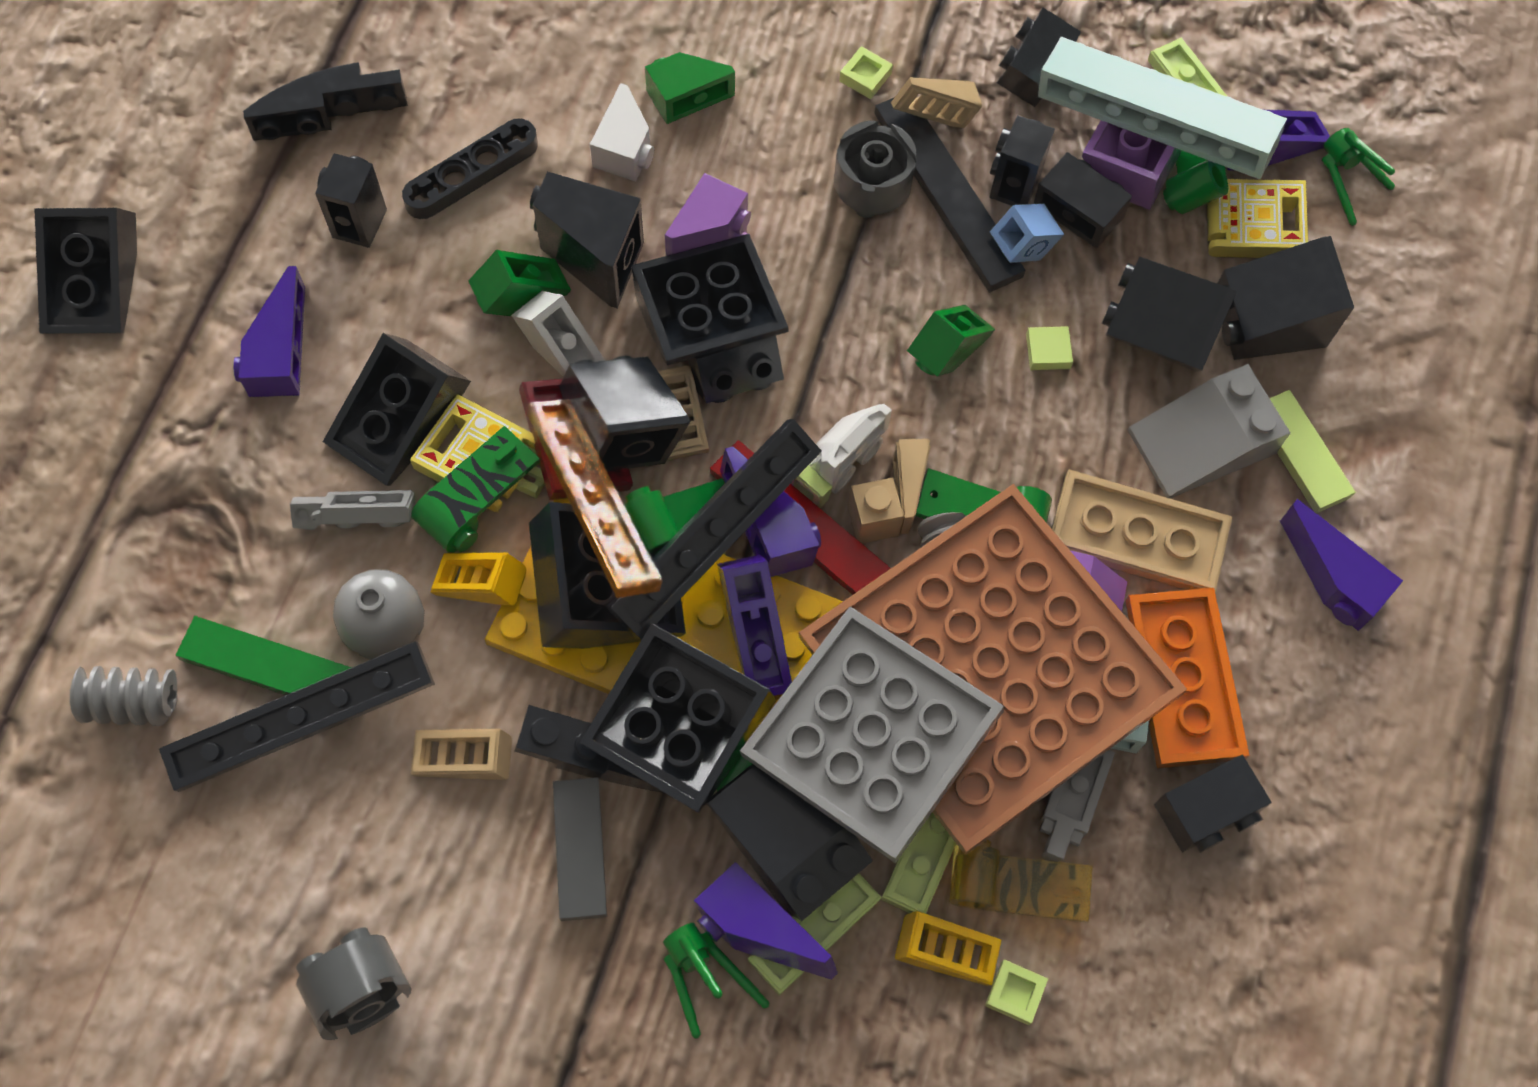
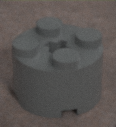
(874, 168)
(351, 984)

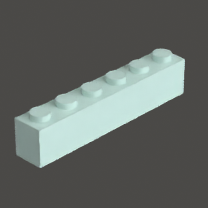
(1161, 107)

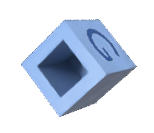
(1026, 232)

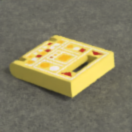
(1251, 218)
(476, 428)

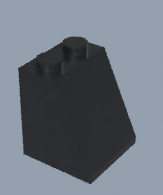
(589, 232)
(1286, 301)
(1168, 313)
(625, 410)

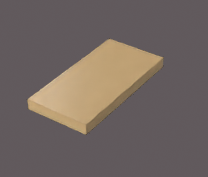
(1141, 532)

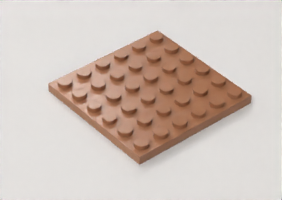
(1032, 631)

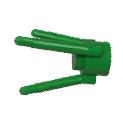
(1348, 150)
(689, 950)

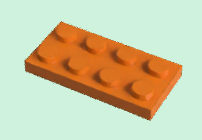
(1190, 639)

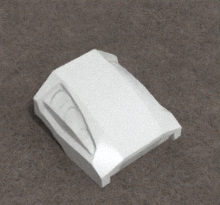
(849, 441)

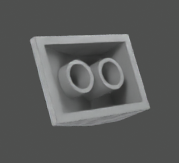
(1210, 432)

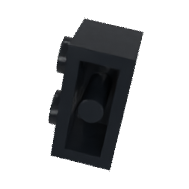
(1024, 63)
(1020, 161)
(351, 199)
(1083, 199)
(737, 370)
(1213, 804)

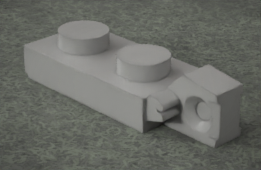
(353, 508)
(1072, 807)

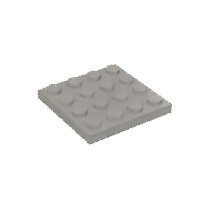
(872, 733)

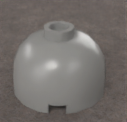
(377, 613)

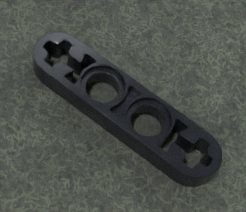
(475, 173)

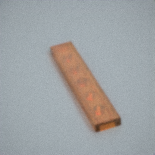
(594, 499)

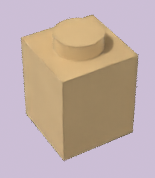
(875, 510)

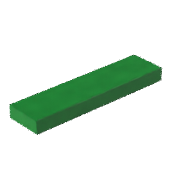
(252, 658)

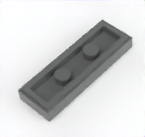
(579, 849)

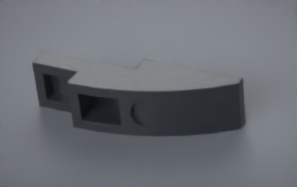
(312, 100)
(557, 740)

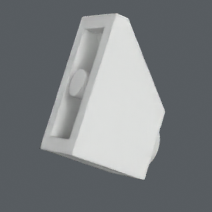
(622, 138)
(555, 331)

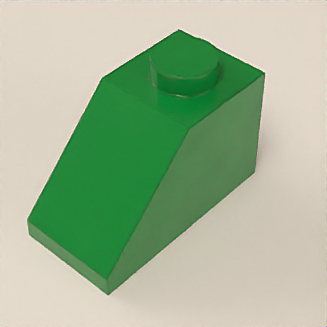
(687, 84)
(513, 279)
(949, 339)

